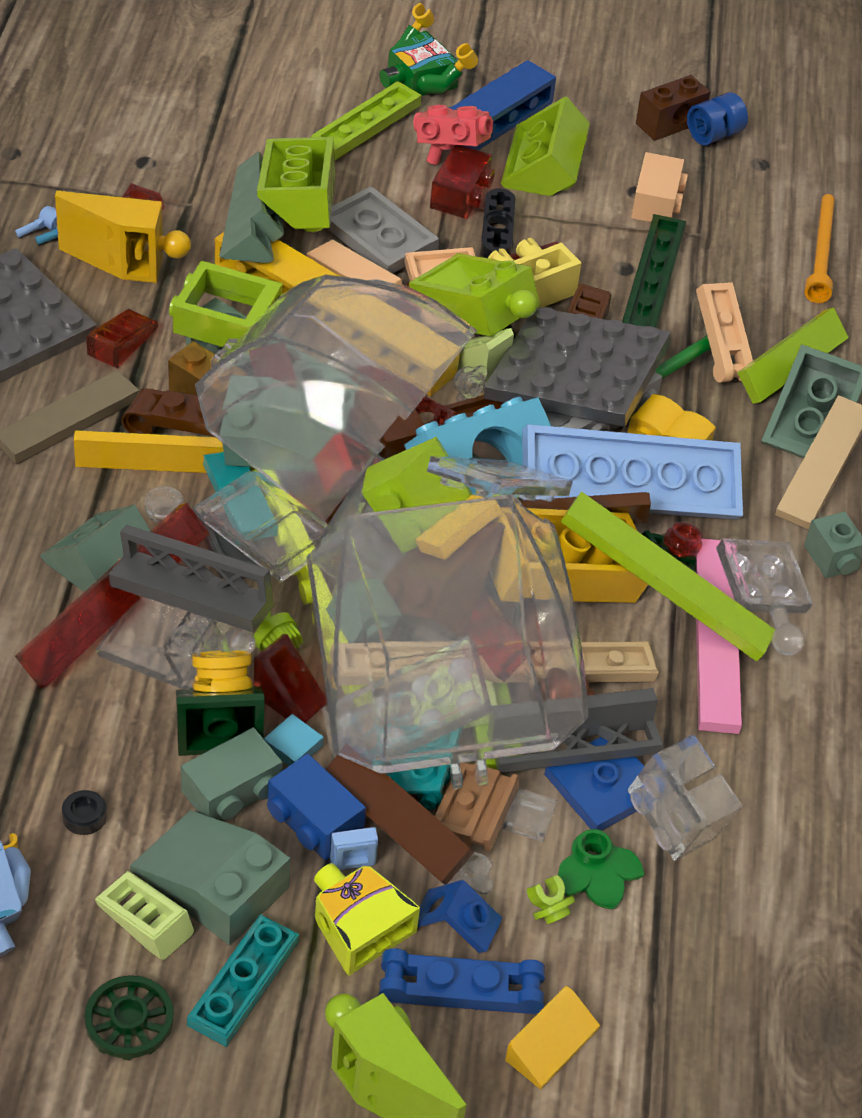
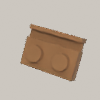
(476, 810)

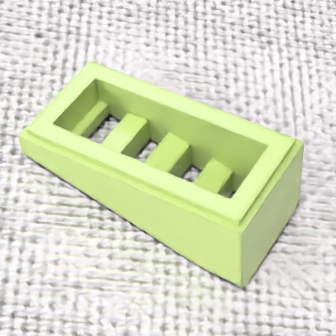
(164, 933)

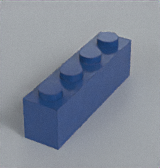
(512, 98)

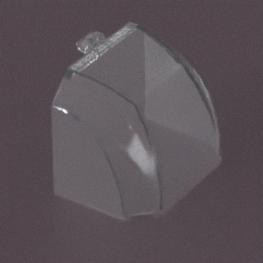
(327, 380)
(446, 636)

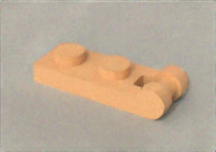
(724, 330)

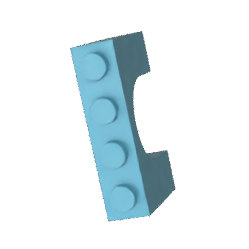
(493, 426)

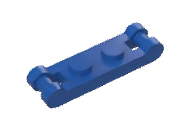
(462, 982)

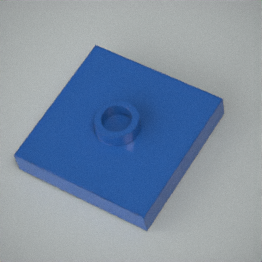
(597, 788)

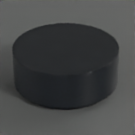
(84, 812)

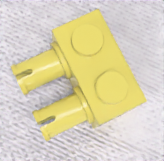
(553, 269)

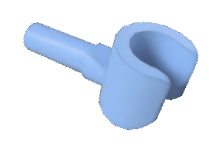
(46, 218)

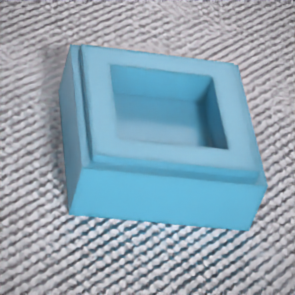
(294, 740)

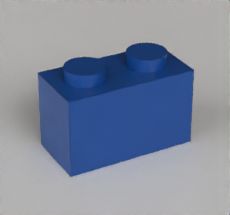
(313, 804)

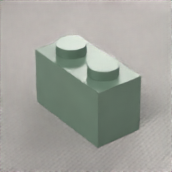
(230, 775)

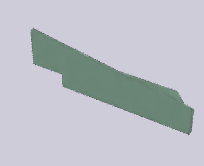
(249, 220)

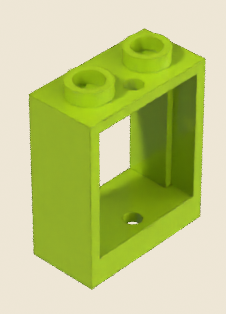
(225, 283)

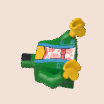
(423, 61)

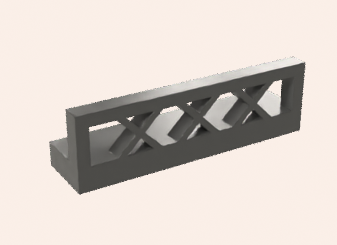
(193, 586)
(609, 718)

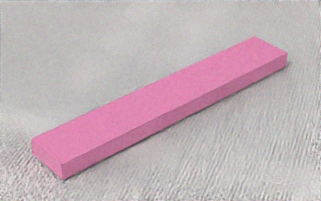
(716, 658)

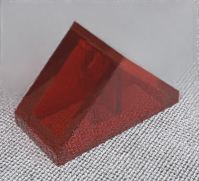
(287, 681)

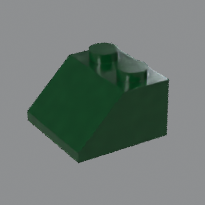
(216, 717)

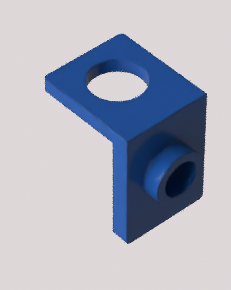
(463, 912)

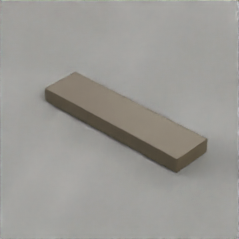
(66, 416)

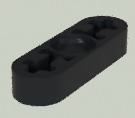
(492, 216)

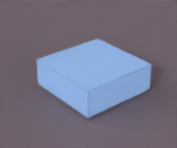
(354, 848)

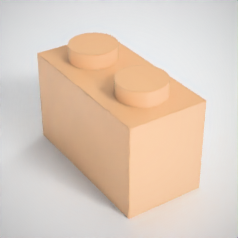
(659, 187)

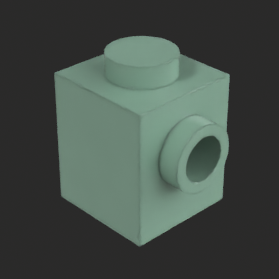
(834, 544)

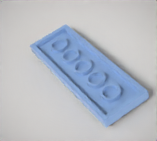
(678, 473)

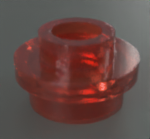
(683, 539)

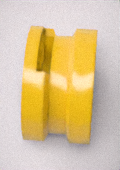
(222, 671)

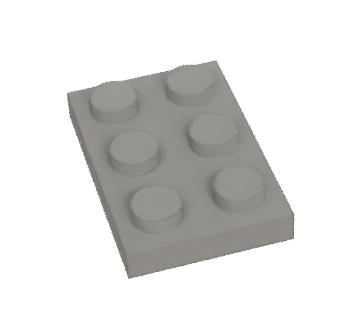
(379, 229)

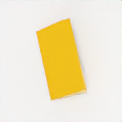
(551, 1038)

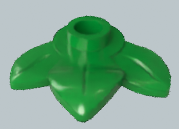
(601, 874)

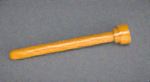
(819, 285)

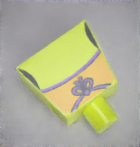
(362, 915)

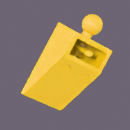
(117, 234)

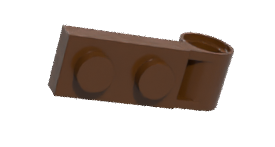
(166, 410)

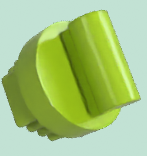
(273, 627)

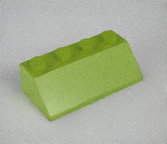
(299, 180)

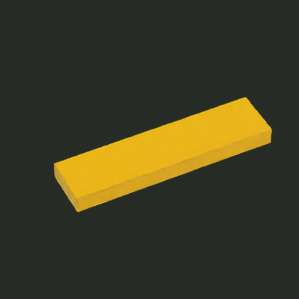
(143, 451)

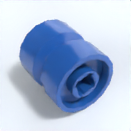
(717, 118)

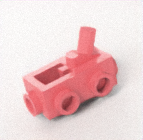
(450, 127)

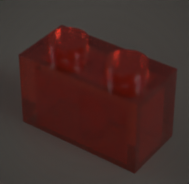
(462, 181)

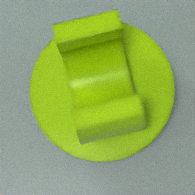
(552, 906)

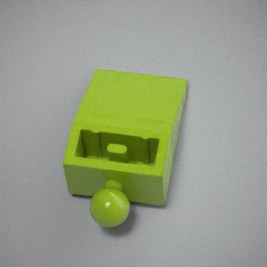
(481, 291)
(386, 1063)

